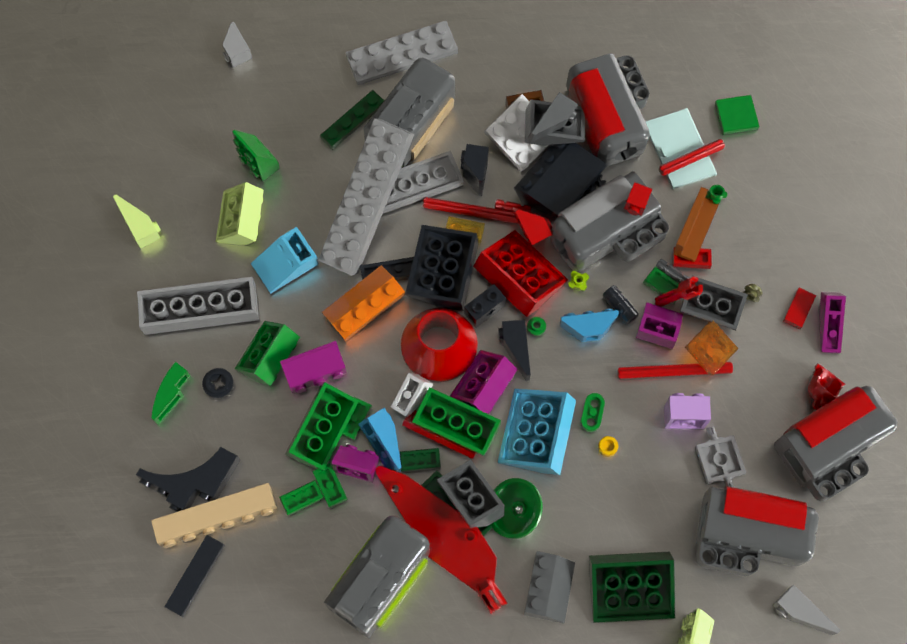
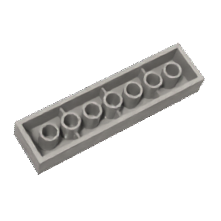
(366, 196)

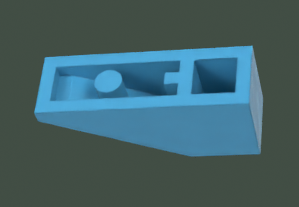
(382, 437)

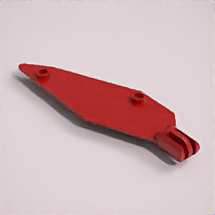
(451, 540)

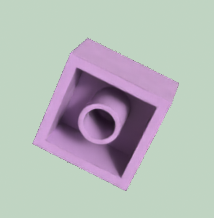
(687, 411)

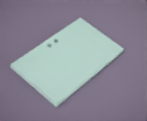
(674, 137)

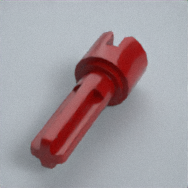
(686, 290)

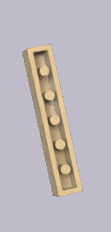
(214, 515)

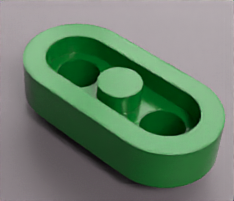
(592, 413)

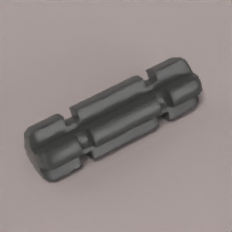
(671, 271)

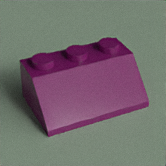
(313, 367)
(484, 381)

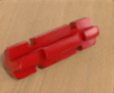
(500, 204)

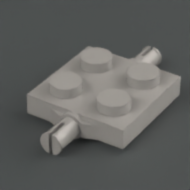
(720, 458)

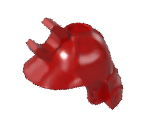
(823, 386)

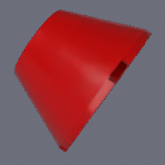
(439, 364)

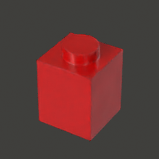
(637, 199)

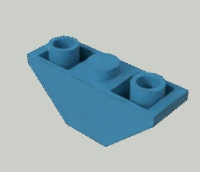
(589, 325)

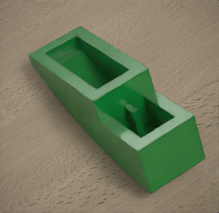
(169, 393)

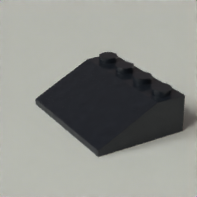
(559, 178)
(442, 267)

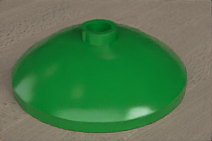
(518, 494)

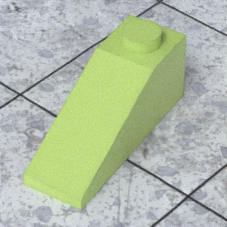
(140, 224)

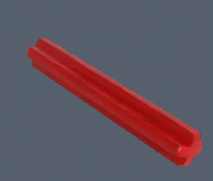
(691, 157)

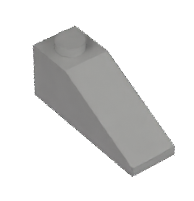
(800, 609)

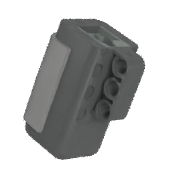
(601, 224)

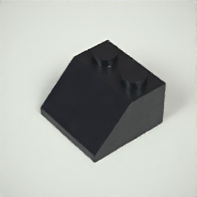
(474, 166)

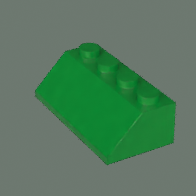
(457, 421)
(322, 427)

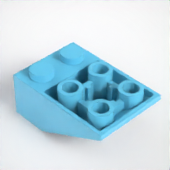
(285, 260)

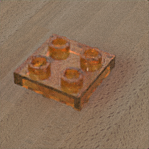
(711, 348)

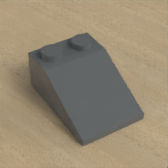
(570, 133)

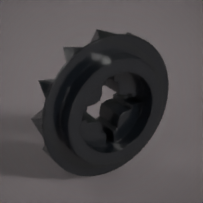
(213, 376)

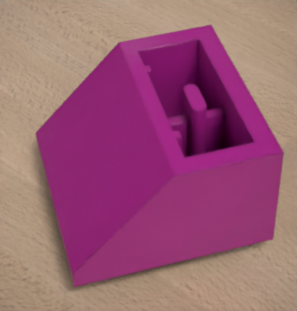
(659, 325)

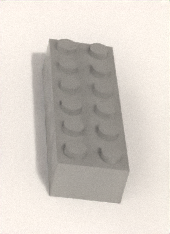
(197, 305)

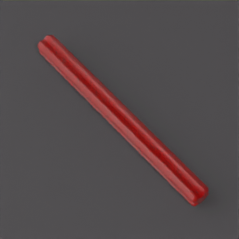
(468, 209)
(669, 370)

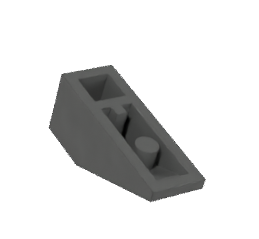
(555, 117)

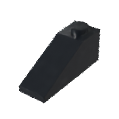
(515, 342)

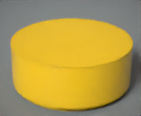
(608, 446)

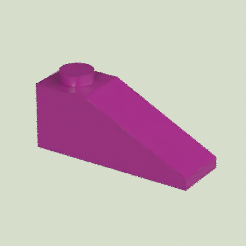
(831, 321)

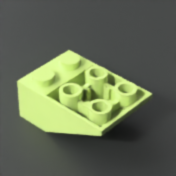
(696, 628)

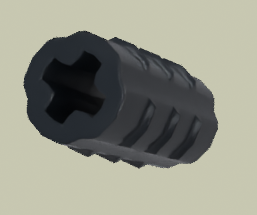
(619, 302)

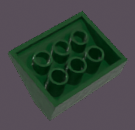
(632, 586)

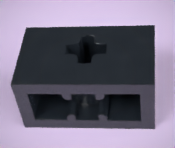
(484, 306)

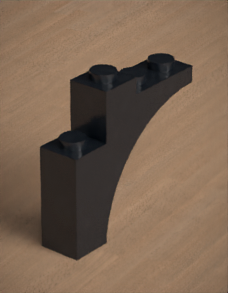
(184, 487)

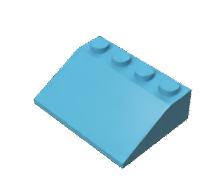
(537, 430)

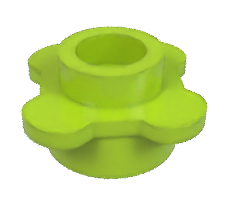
(578, 285)

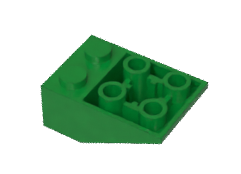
(255, 155)

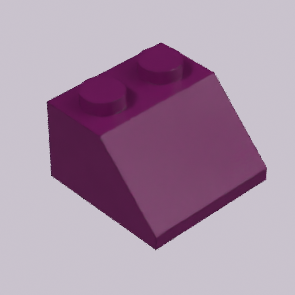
(355, 463)

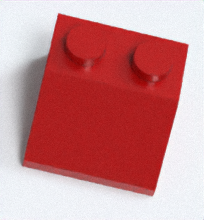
(533, 225)

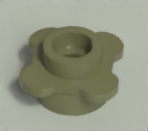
(753, 292)

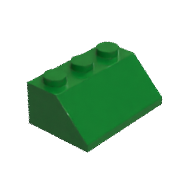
(266, 350)

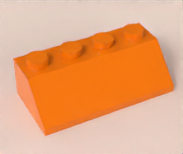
(363, 303)

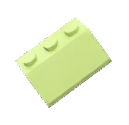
(240, 215)

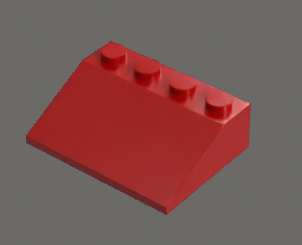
(520, 272)

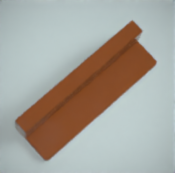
(696, 227)

